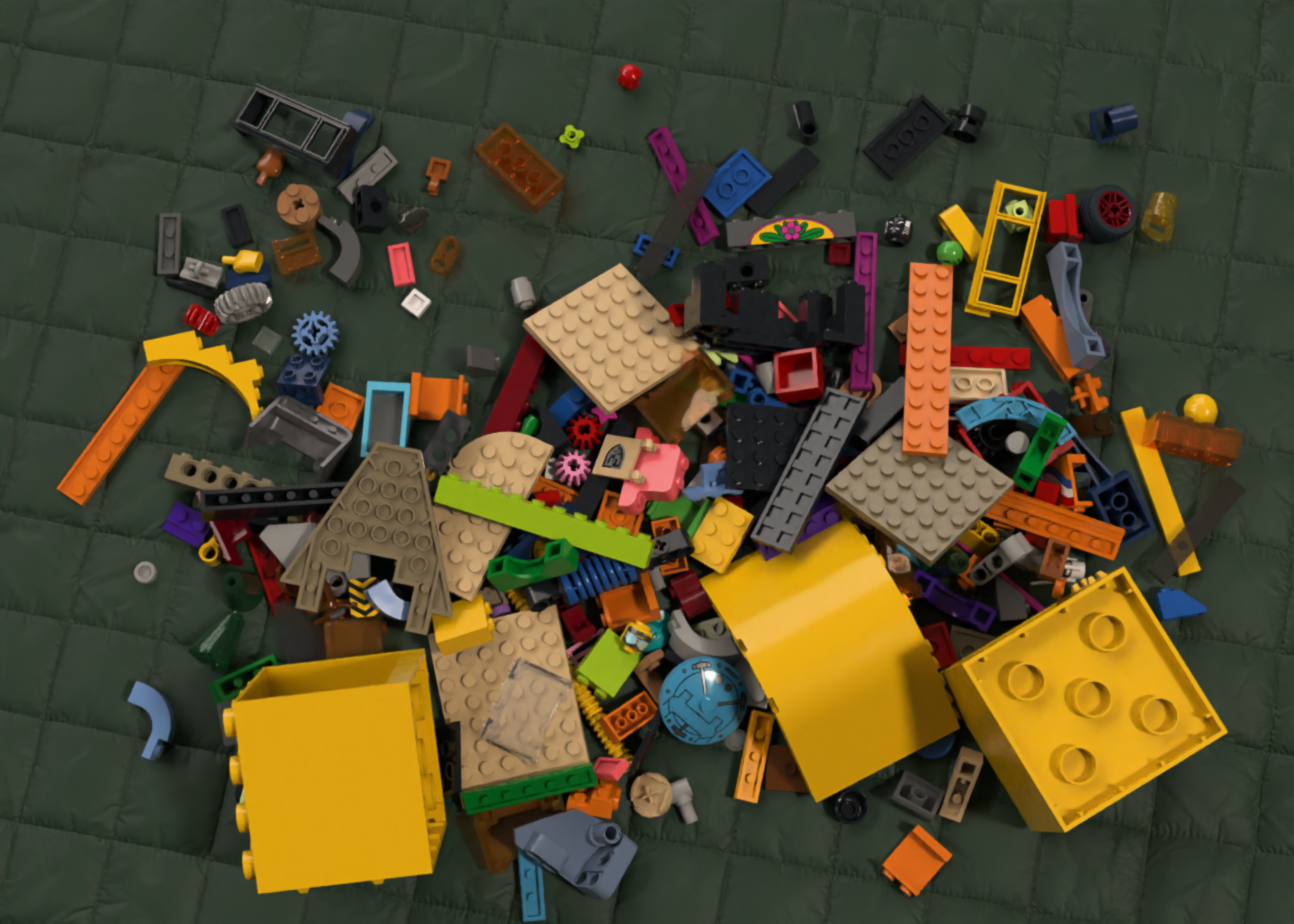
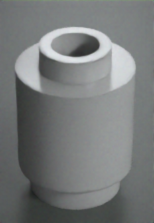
(522, 293)

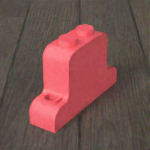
(663, 475)

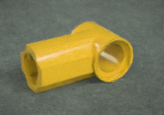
(212, 545)

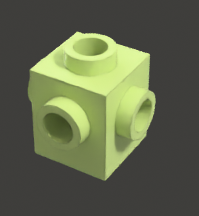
(1013, 208)

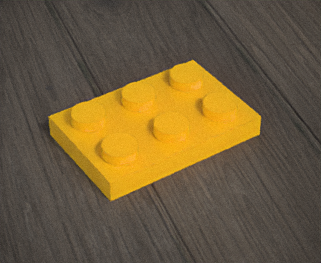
(721, 534)

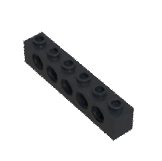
(460, 426)

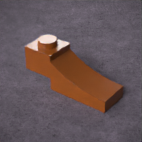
(1054, 560)

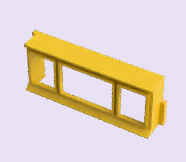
(984, 309)

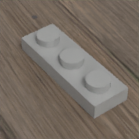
(368, 173)

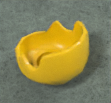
(1201, 408)

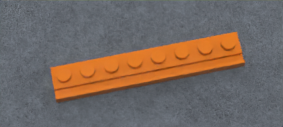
(118, 432)
(1058, 523)

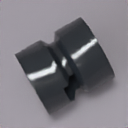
(968, 124)

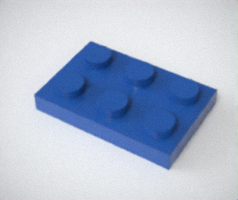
(735, 183)

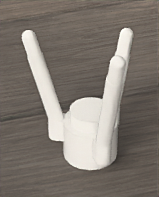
(1073, 568)

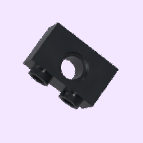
(366, 219)
(755, 264)

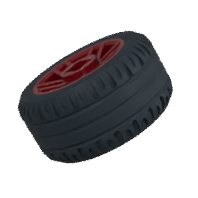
(1107, 213)

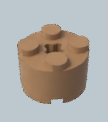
(290, 209)

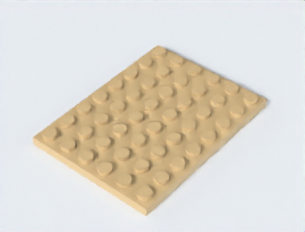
(470, 684)

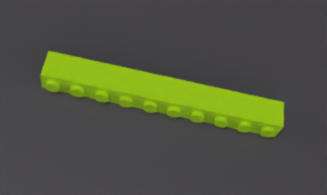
(545, 521)

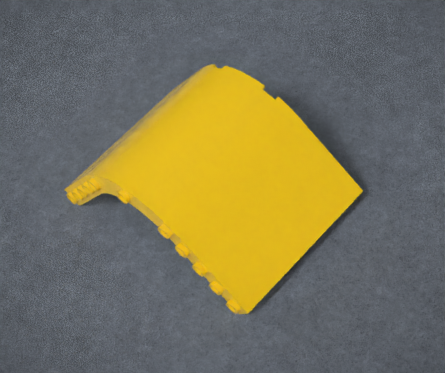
(835, 656)

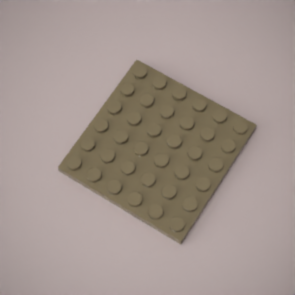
(919, 498)

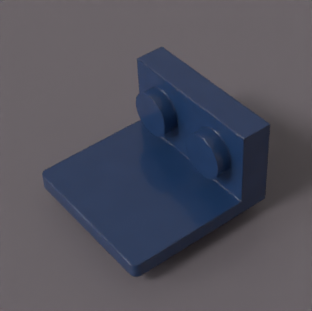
(303, 377)

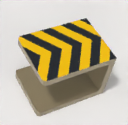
(364, 609)

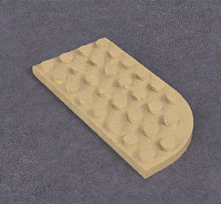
(468, 540)

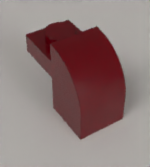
(576, 622)

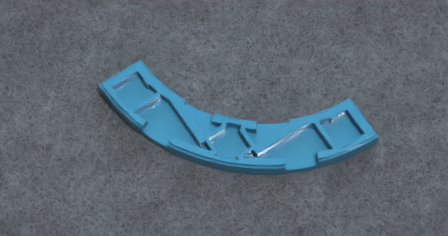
(1008, 408)

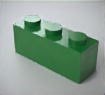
(230, 685)

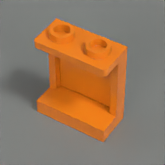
(629, 604)

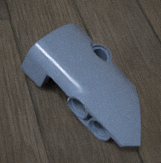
(579, 850)

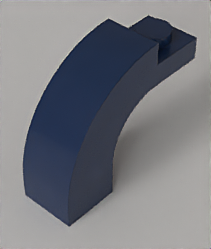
(361, 122)

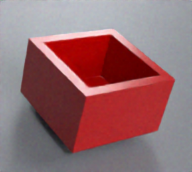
(798, 375)

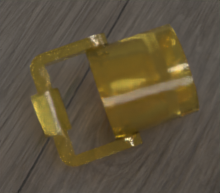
(1160, 213)

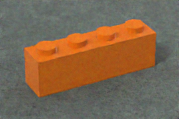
(1049, 335)

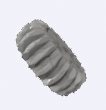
(243, 303)

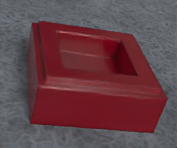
(839, 254)

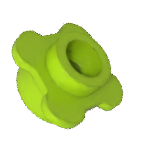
(571, 142)

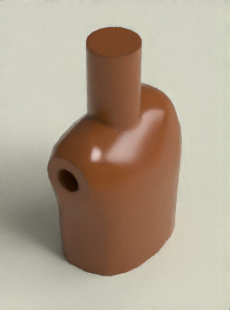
(270, 165)

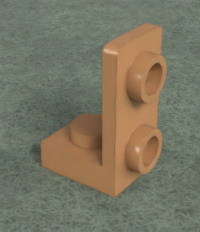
(648, 675)

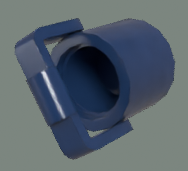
(1116, 120)

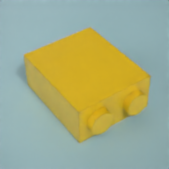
(467, 627)

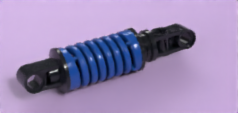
(603, 571)

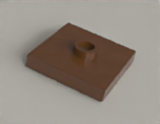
(782, 771)

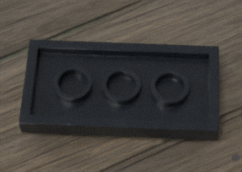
(907, 137)

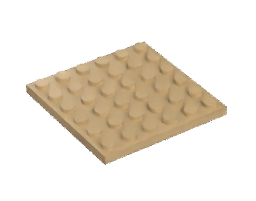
(612, 338)

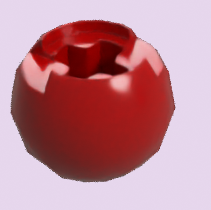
(629, 76)

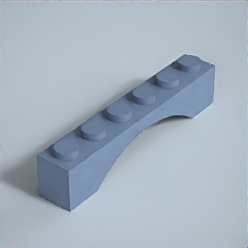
(1065, 269)

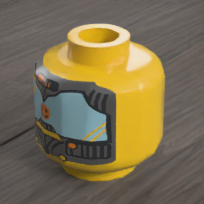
(636, 637)

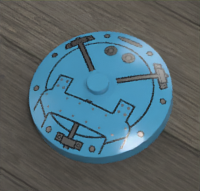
(703, 700)

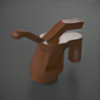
(328, 603)

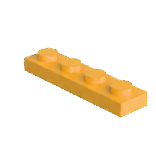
(754, 756)

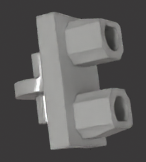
(201, 273)

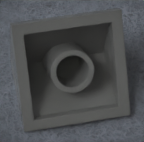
(917, 796)

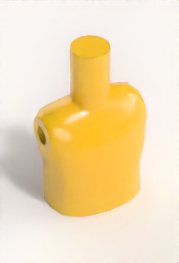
(245, 261)

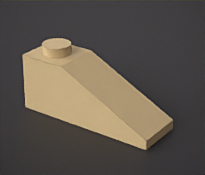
(961, 783)

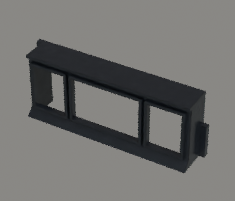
(336, 157)

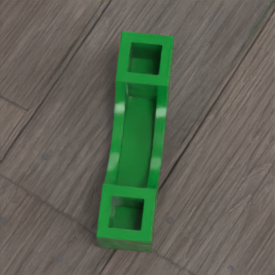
(511, 573)

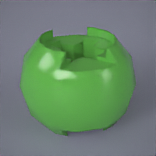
(950, 253)

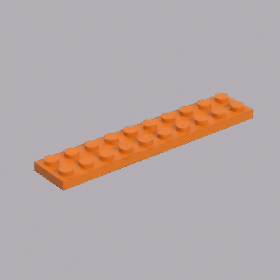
(927, 361)

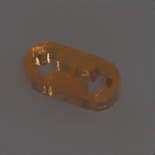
(449, 257)

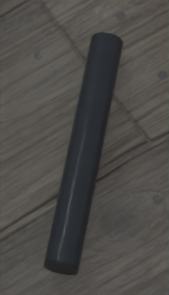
(192, 288)

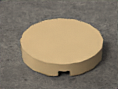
(651, 795)

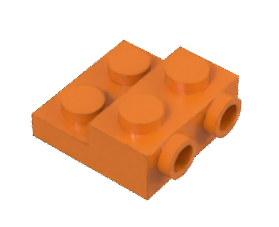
(596, 800)

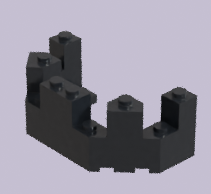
(754, 318)

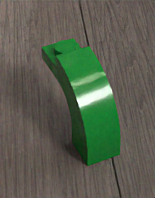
(1039, 451)

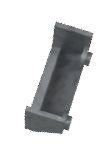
(304, 430)

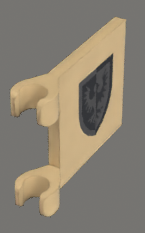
(619, 458)

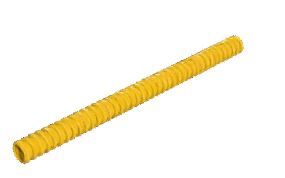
(584, 697)

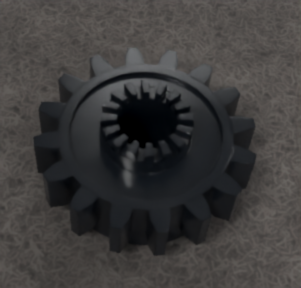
(988, 442)

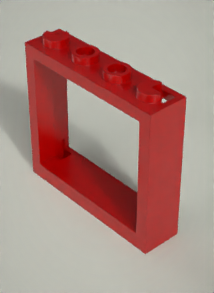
(1031, 394)

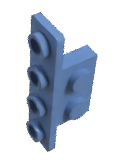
(711, 483)

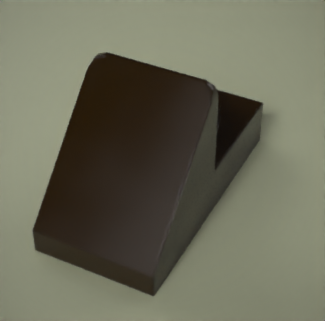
(1092, 426)

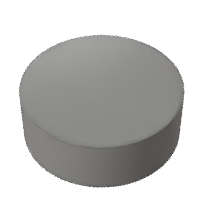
(1017, 442)
(145, 572)

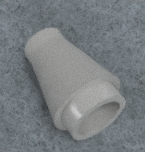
(766, 376)

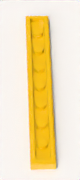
(1156, 485)

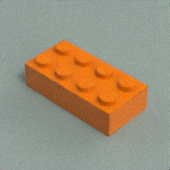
(661, 528)
(629, 717)

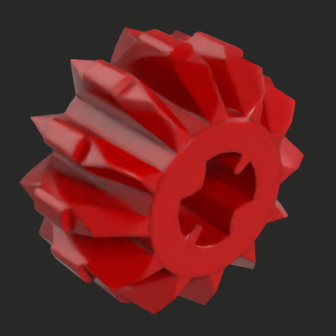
(202, 320)
(584, 424)

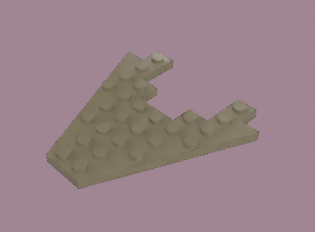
(386, 515)

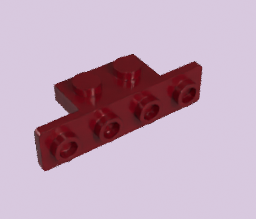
(229, 535)

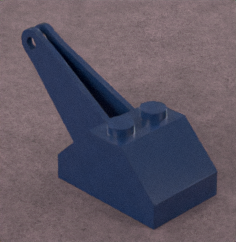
(1116, 498)

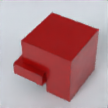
(1062, 221)

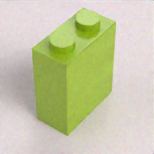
(606, 665)

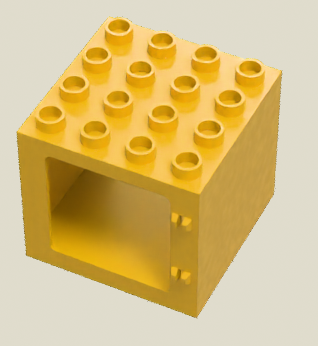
(1082, 703)
(337, 772)

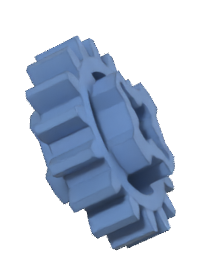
(307, 334)

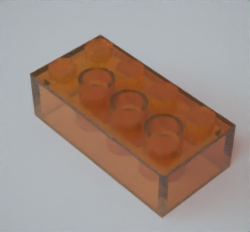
(520, 167)
(1192, 439)

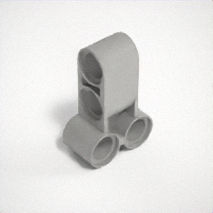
(1010, 550)

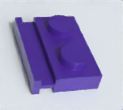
(187, 525)

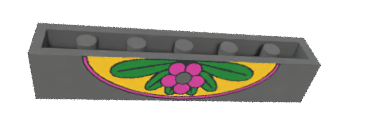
(790, 232)

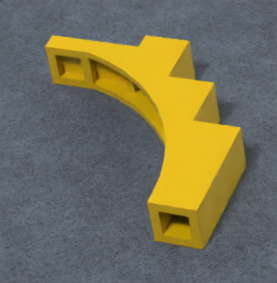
(185, 350)

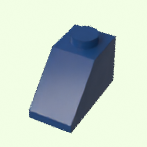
(570, 405)
(1176, 605)

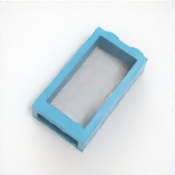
(386, 415)

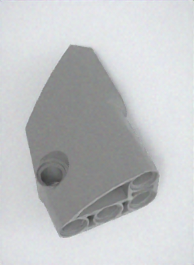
(287, 541)

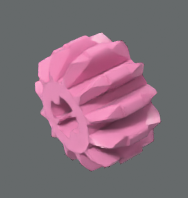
(564, 469)

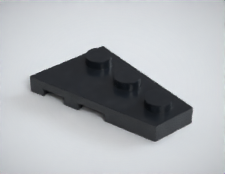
(449, 753)

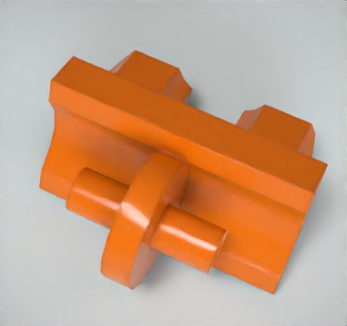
(1087, 396)

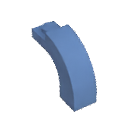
(386, 602)
(161, 715)

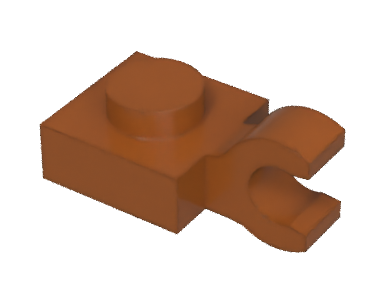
(437, 172)

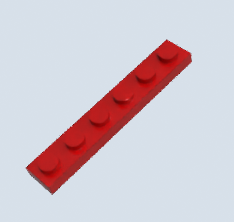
(983, 357)

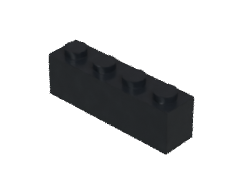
(879, 416)

